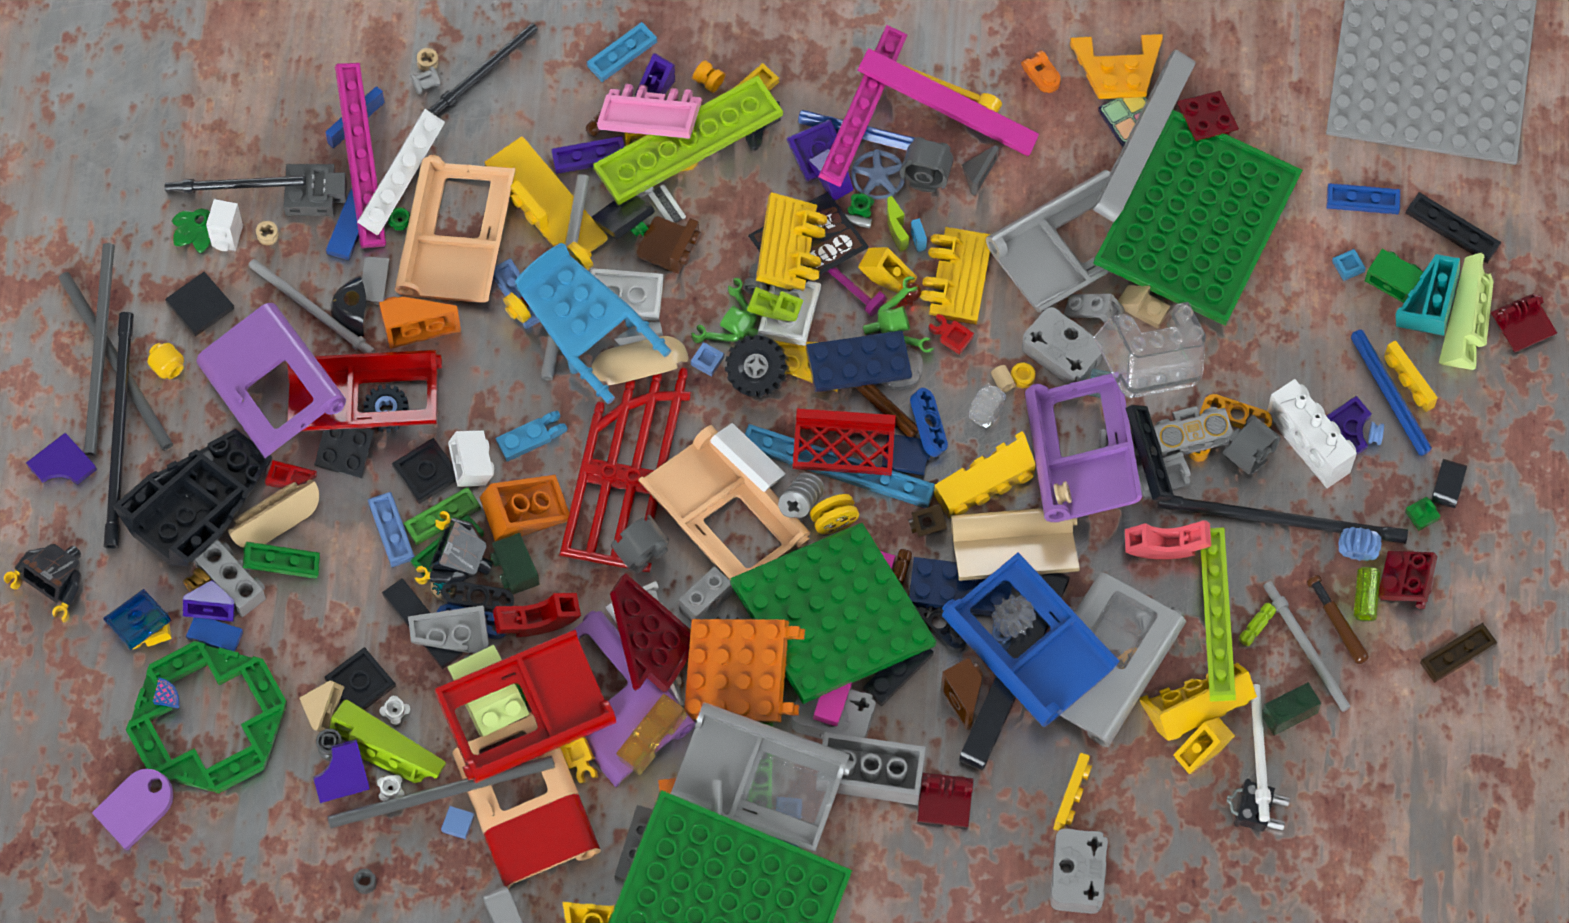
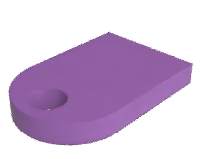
(133, 806)

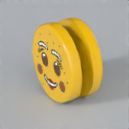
(834, 514)

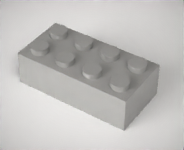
(880, 768)

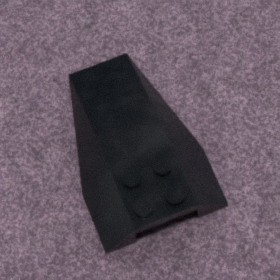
(194, 499)

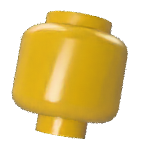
(165, 360)

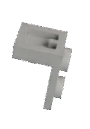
(1093, 306)

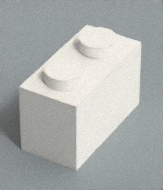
(224, 225)
(471, 458)

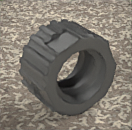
(362, 873)

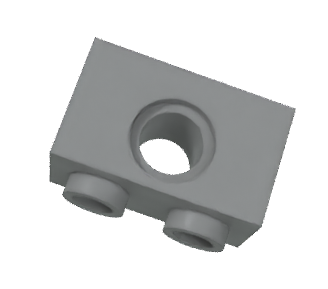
(705, 595)

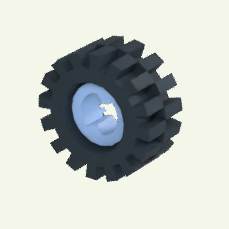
(385, 397)

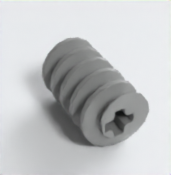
(801, 495)

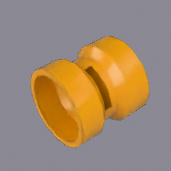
(708, 76)

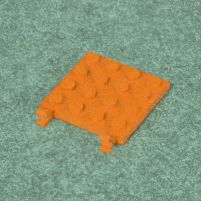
(740, 667)

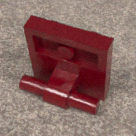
(1408, 577)

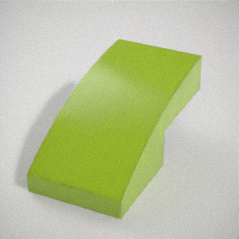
(895, 221)
(769, 305)

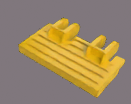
(784, 245)
(961, 277)

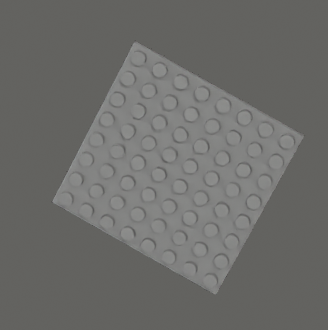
(1434, 75)

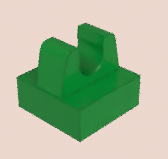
(1422, 513)

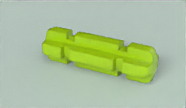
(1257, 624)

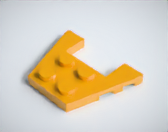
(1122, 74)

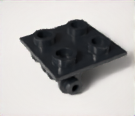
(345, 450)

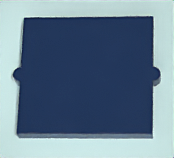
(907, 455)

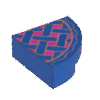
(166, 694)

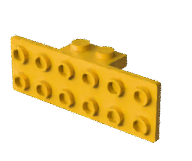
(543, 196)

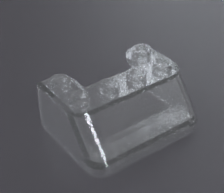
(1157, 358)

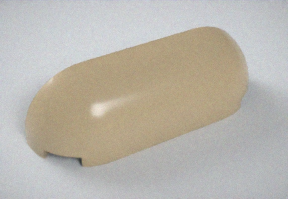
(637, 361)
(276, 514)

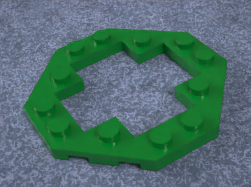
(259, 730)

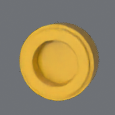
(1023, 375)

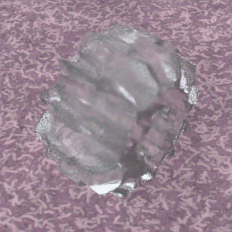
(987, 405)
(1013, 616)

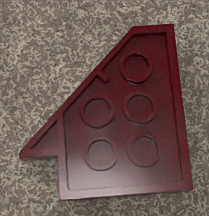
(651, 635)

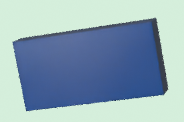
(214, 633)

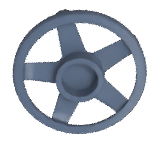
(877, 174)

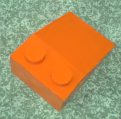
(416, 320)
(524, 506)

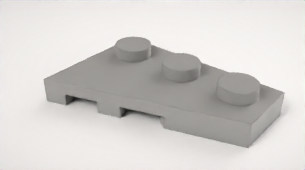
(453, 629)

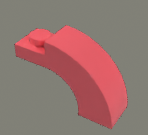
(1167, 543)

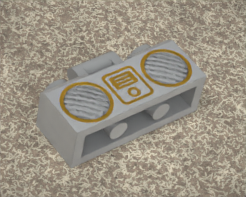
(1194, 434)

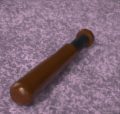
(1344, 630)

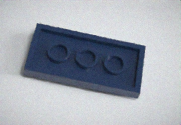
(858, 361)
(938, 582)

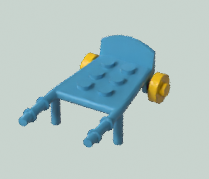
(574, 307)

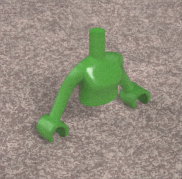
(896, 319)
(736, 321)

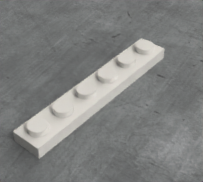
(400, 172)

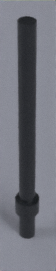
(449, 97)
(192, 186)

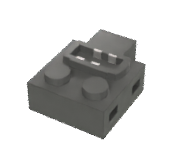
(319, 194)

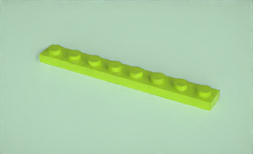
(1218, 618)

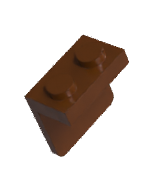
(669, 243)

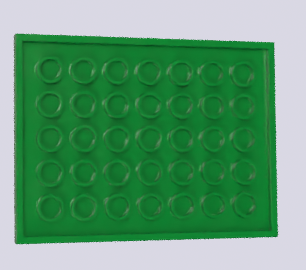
(1198, 219)
(721, 871)

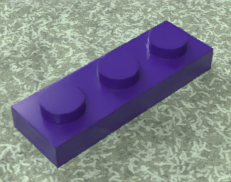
(585, 154)

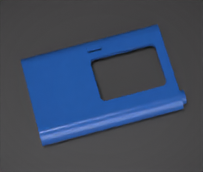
(1057, 666)

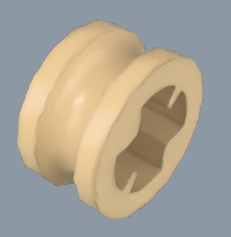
(428, 53)
(264, 227)
(1062, 493)

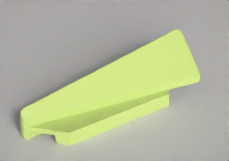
(1469, 315)

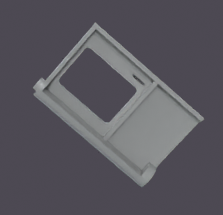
(1037, 254)

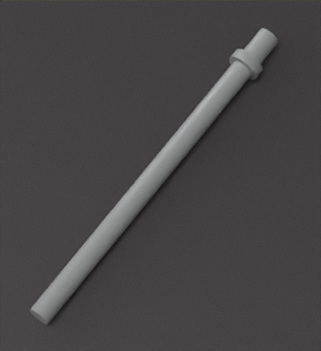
(358, 343)

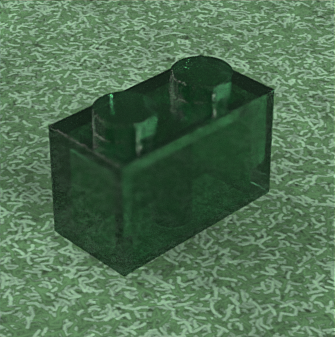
(515, 564)
(1291, 708)

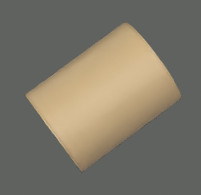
(1003, 378)

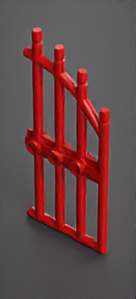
(617, 475)

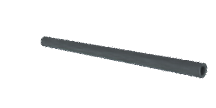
(99, 349)
(111, 354)
(437, 793)

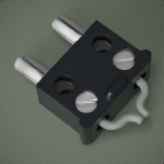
(1248, 809)

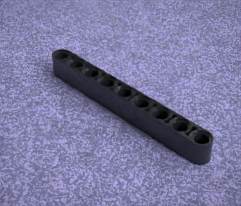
(1000, 698)

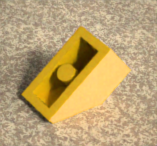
(885, 268)
(1203, 744)

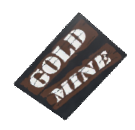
(840, 238)

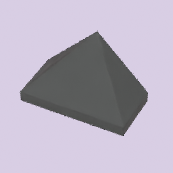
(979, 167)

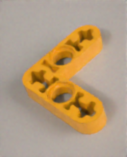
(1229, 405)

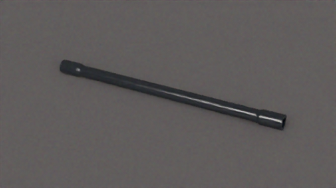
(125, 332)
(1179, 503)

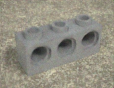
(233, 587)

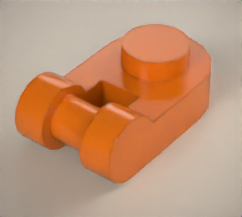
(1046, 79)

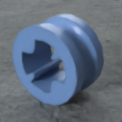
(1376, 433)

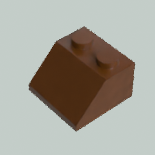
(962, 689)

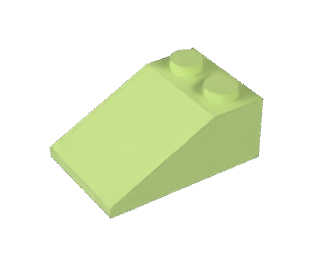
(497, 708)

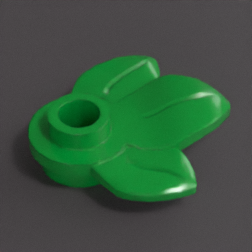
(190, 231)

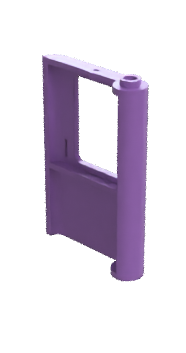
(249, 354)

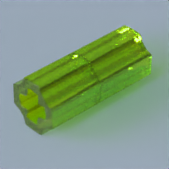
(1367, 594)

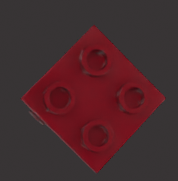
(1208, 115)
(1524, 322)
(945, 800)

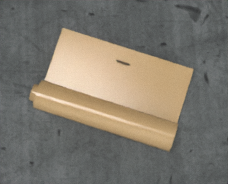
(991, 538)

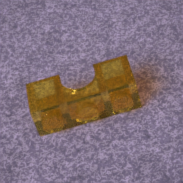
(641, 745)

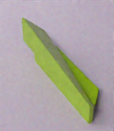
(385, 745)

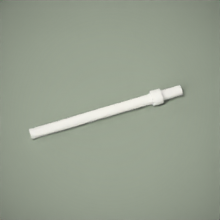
(1262, 794)

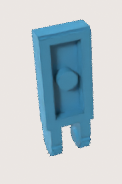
(530, 436)

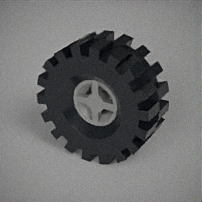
(744, 364)

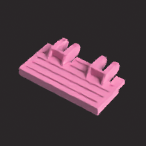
(649, 112)

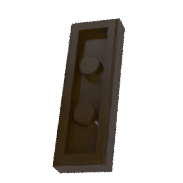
(1458, 652)

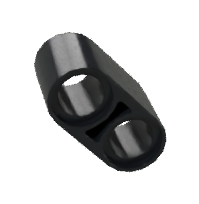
(1449, 483)

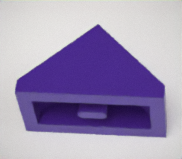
(658, 75)
(835, 191)
(209, 603)

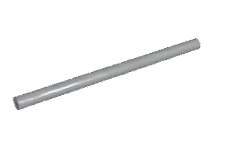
(572, 235)

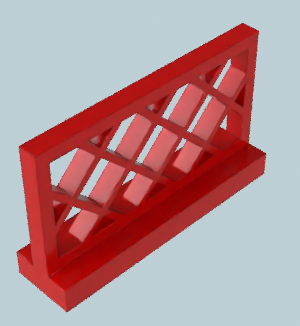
(844, 422)

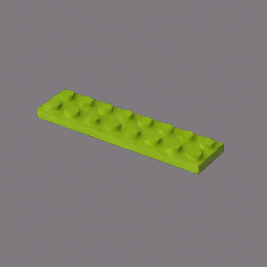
(716, 126)

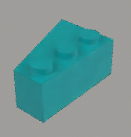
(1432, 298)

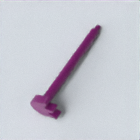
(872, 304)

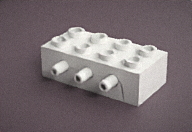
(1311, 433)

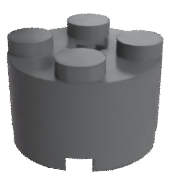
(927, 165)
(1252, 445)
(641, 543)

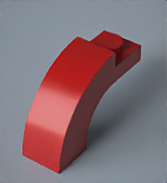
(538, 618)

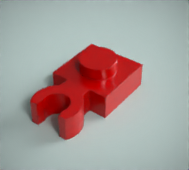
(953, 336)

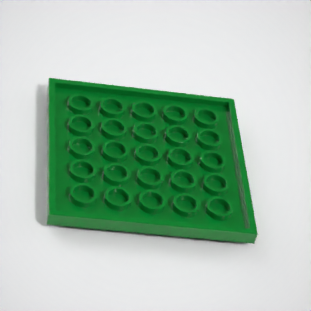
(845, 601)

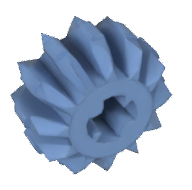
(1359, 544)

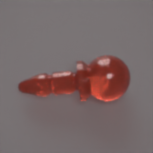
(910, 297)

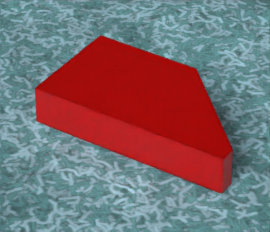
(284, 474)

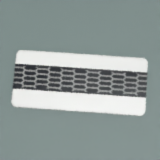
(666, 204)

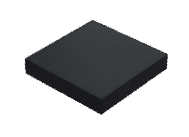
(622, 218)
(199, 303)
(425, 470)
(362, 679)

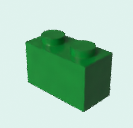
(1393, 275)

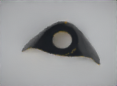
(350, 316)

